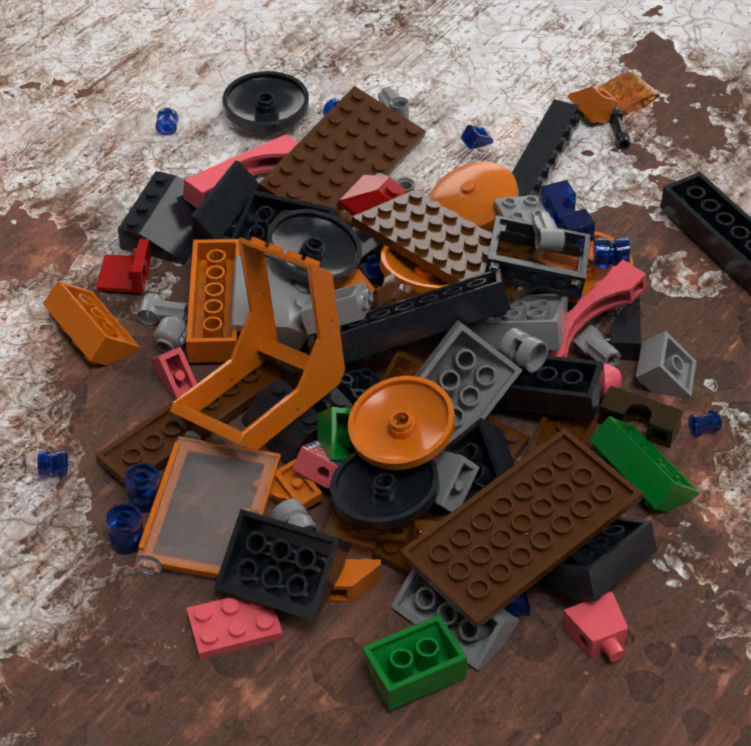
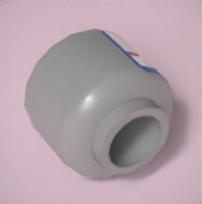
(170, 333)

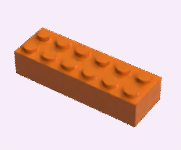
(210, 301)

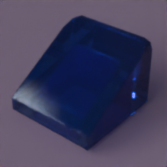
(476, 137)

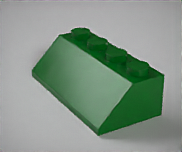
(642, 465)

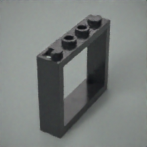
(536, 275)

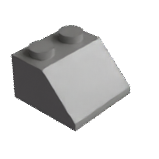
(666, 367)

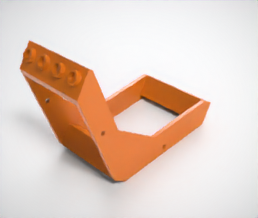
(259, 342)

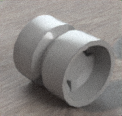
(524, 349)
(294, 512)

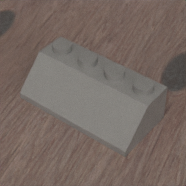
(420, 602)

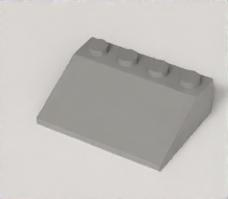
(287, 300)
(537, 315)
(470, 374)

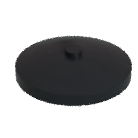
(265, 101)
(317, 237)
(381, 496)

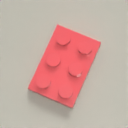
(232, 625)

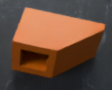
(594, 103)
(355, 580)

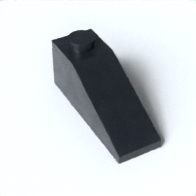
(626, 332)

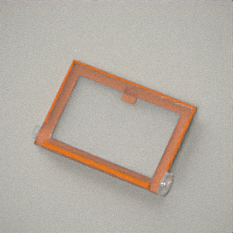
(201, 503)

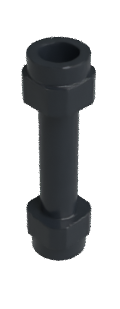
(622, 138)

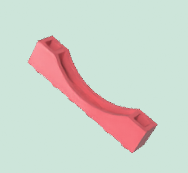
(256, 161)
(617, 289)

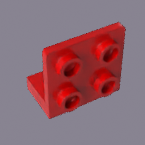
(126, 272)

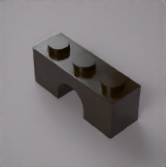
(661, 419)

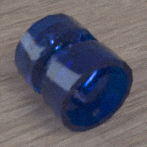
(610, 252)
(142, 486)
(124, 528)

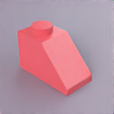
(174, 372)

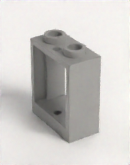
(351, 303)

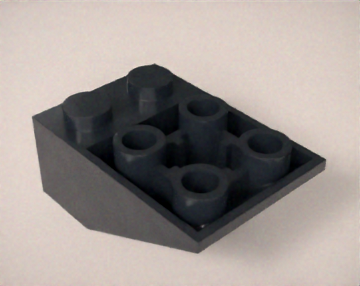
(349, 390)

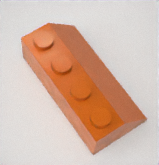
(89, 324)

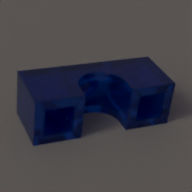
(560, 203)

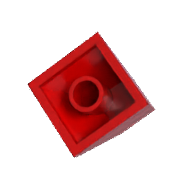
(370, 192)

